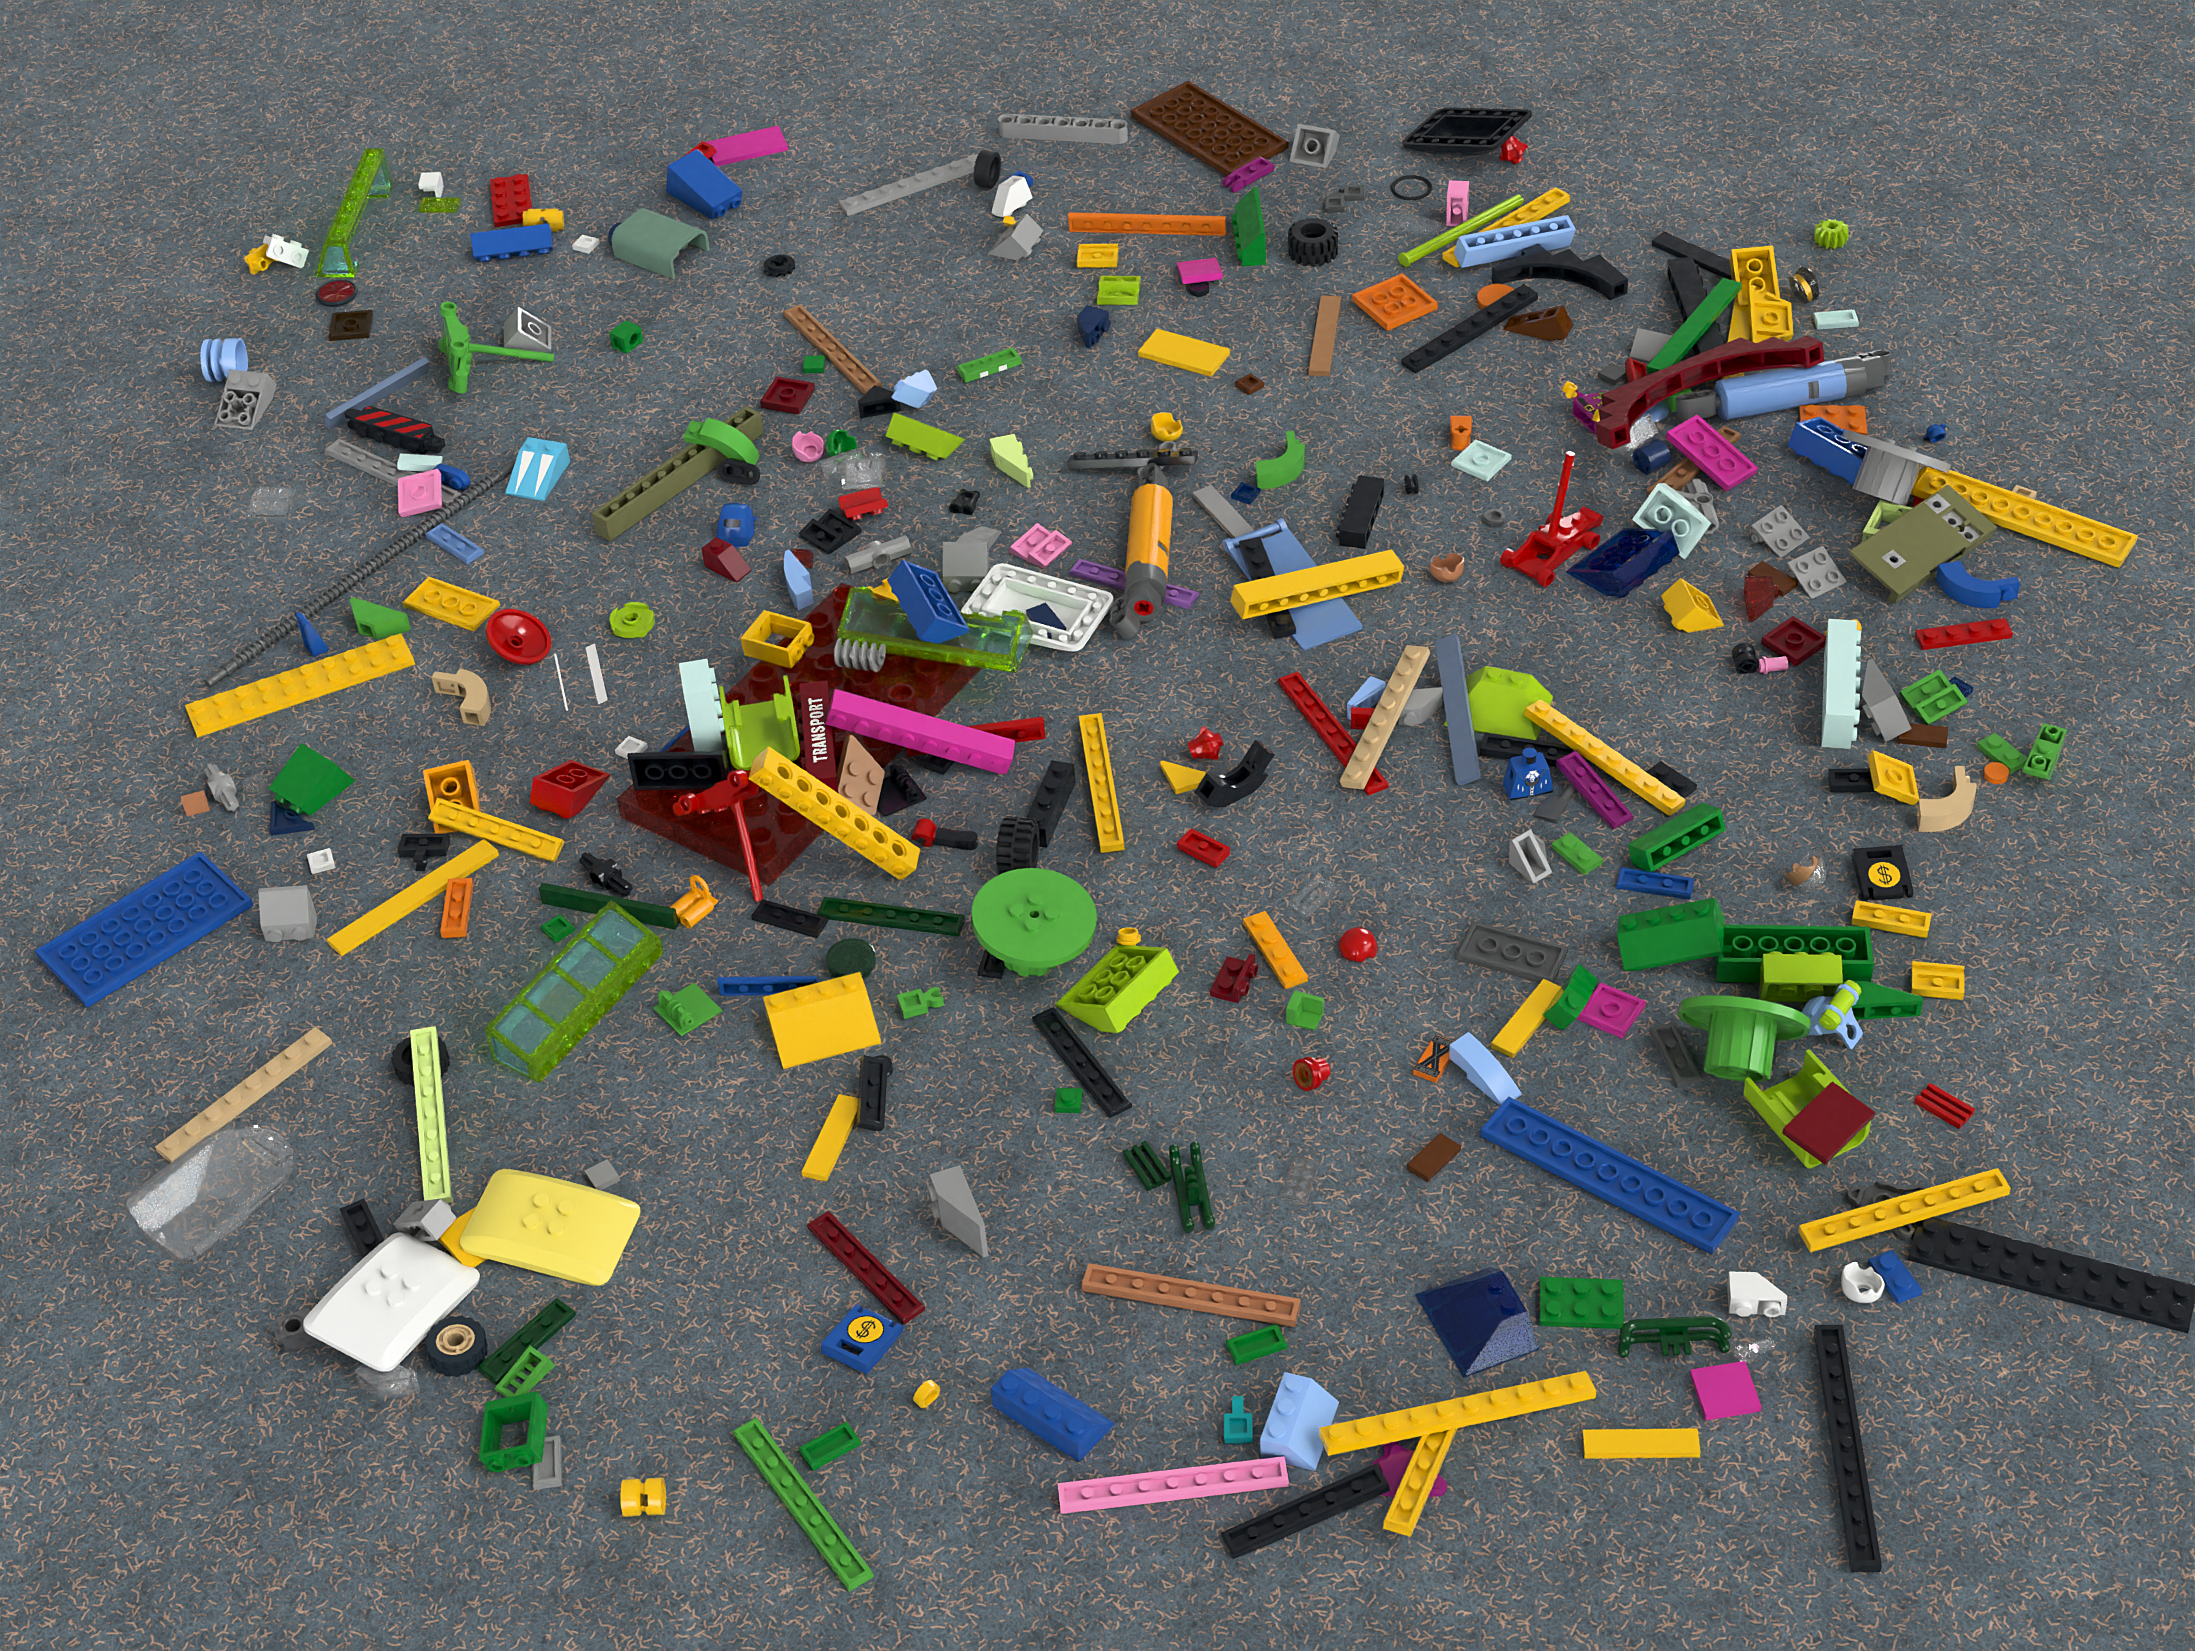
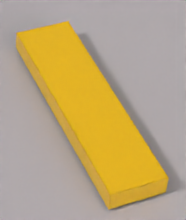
(1525, 1020)
(831, 1138)
(1641, 1443)

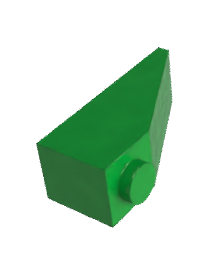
(1571, 998)
(1885, 1002)

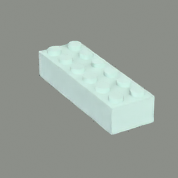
(1841, 684)

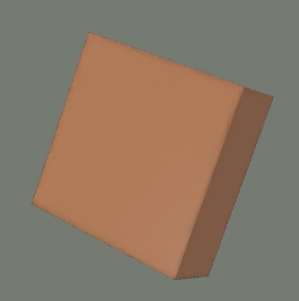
(195, 803)

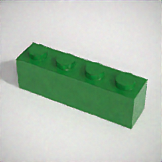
(1676, 837)

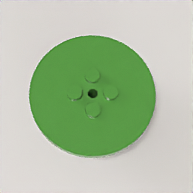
(1033, 919)
(1742, 1033)

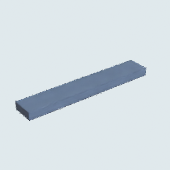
(378, 391)

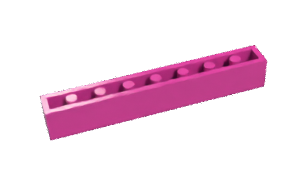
(920, 732)

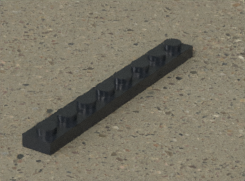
(1470, 328)

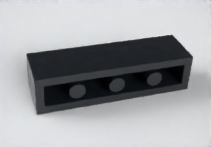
(1360, 512)
(1052, 799)

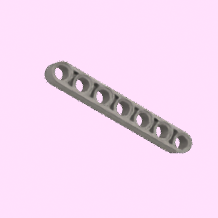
(1063, 128)

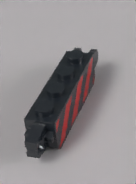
(394, 430)

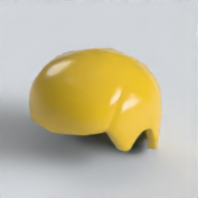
(1165, 428)

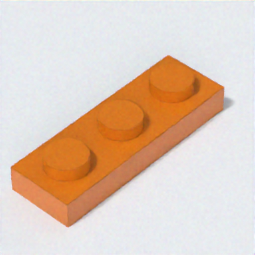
(457, 908)

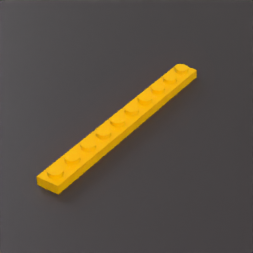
(1456, 1413)

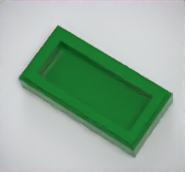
(1256, 1344)
(829, 1446)

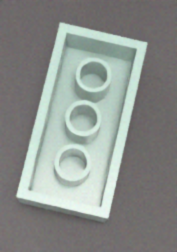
(702, 707)

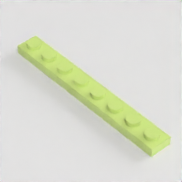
(430, 1114)

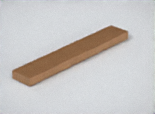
(1325, 336)
(1687, 470)

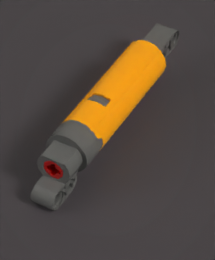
(1146, 554)

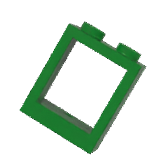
(500, 1413)

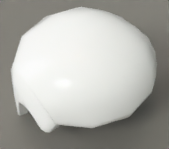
(1856, 1278)

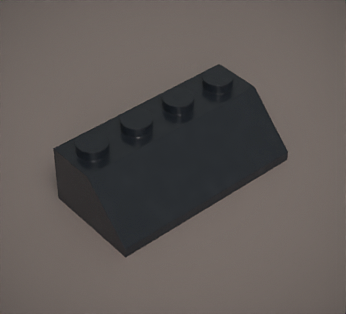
(678, 769)

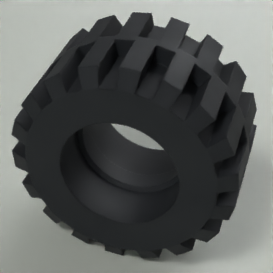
(1313, 241)
(1017, 844)

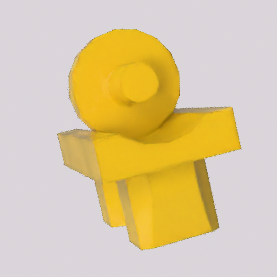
(258, 260)

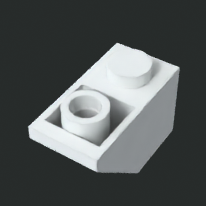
(1011, 195)
(1753, 1294)

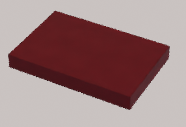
(1828, 1123)

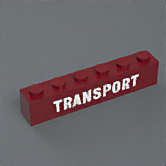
(817, 736)

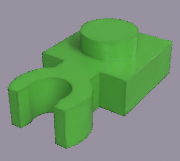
(917, 1003)

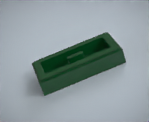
(1155, 1160)

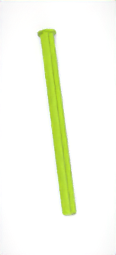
(1460, 230)

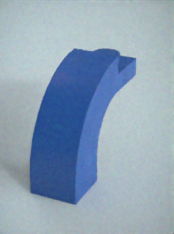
(1973, 591)

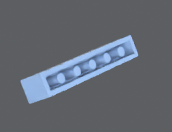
(1511, 240)

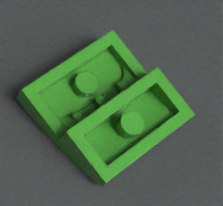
(1933, 697)

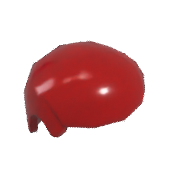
(1358, 944)

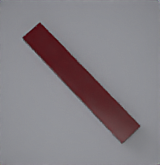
(866, 1267)

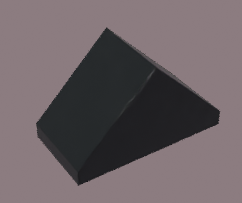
(877, 402)

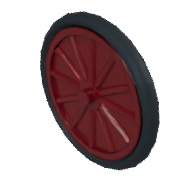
(336, 293)

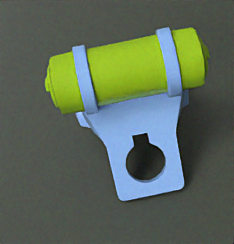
(1833, 1013)

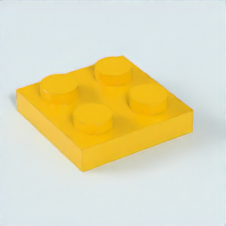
(1893, 778)

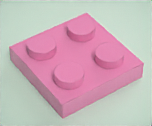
(419, 493)

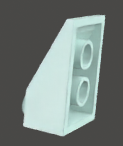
(1672, 511)

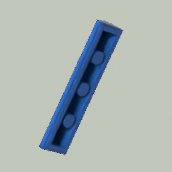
(762, 985)

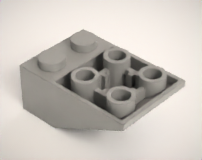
(244, 399)

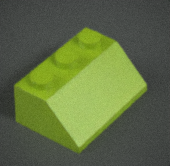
(922, 437)
(1799, 976)

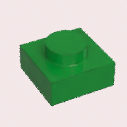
(1068, 1100)

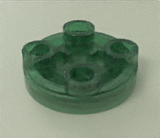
(851, 957)

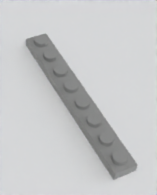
(908, 186)

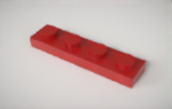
(1963, 634)

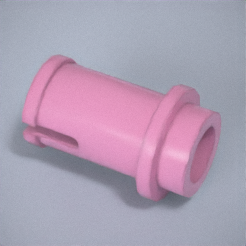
(1772, 664)

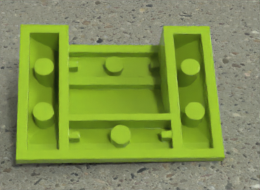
(1500, 699)

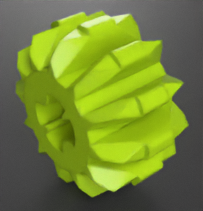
(1831, 233)

